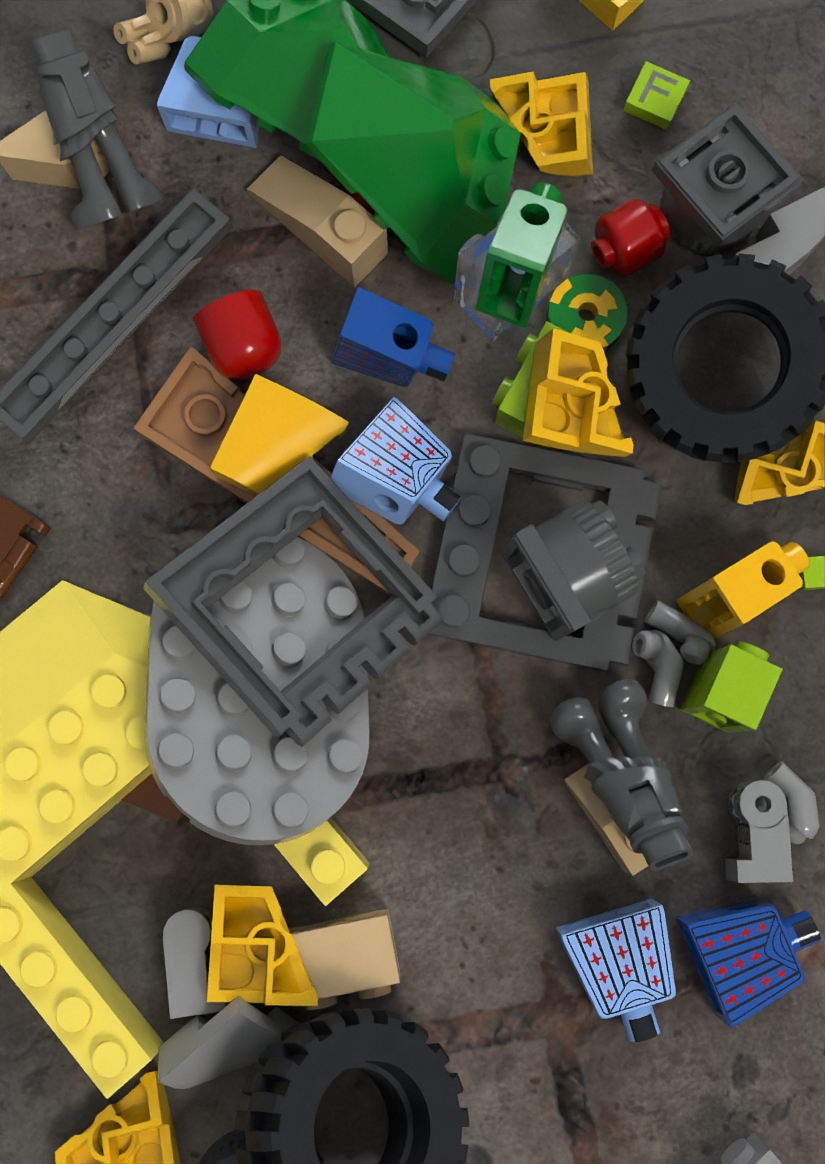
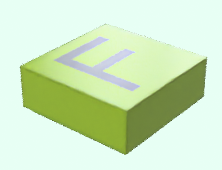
(656, 95)

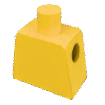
(746, 588)

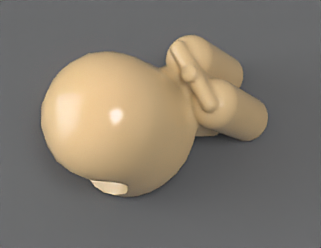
(162, 24)

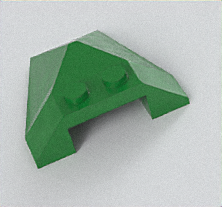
(274, 56)
(417, 149)

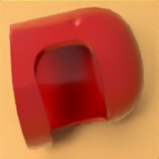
(239, 334)

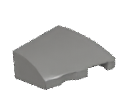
(219, 1046)

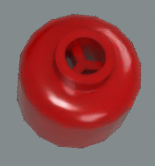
(630, 237)

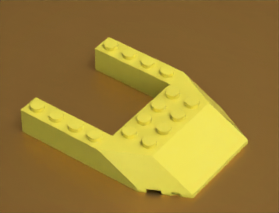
(66, 758)

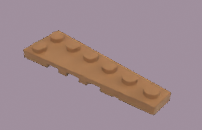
(190, 424)

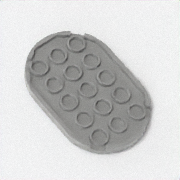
(211, 746)

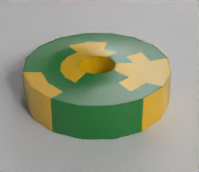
(592, 294)

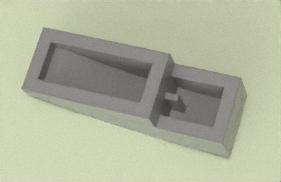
(791, 232)

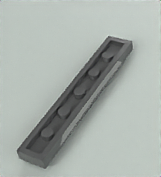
(111, 315)

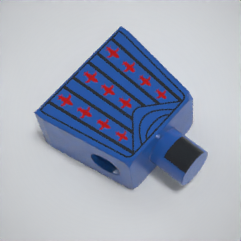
(389, 342)
(747, 955)

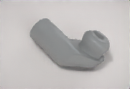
(695, 638)
(664, 661)
(800, 802)

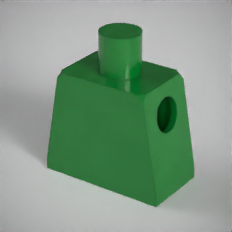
(526, 242)

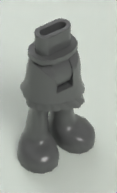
(78, 114)
(632, 787)

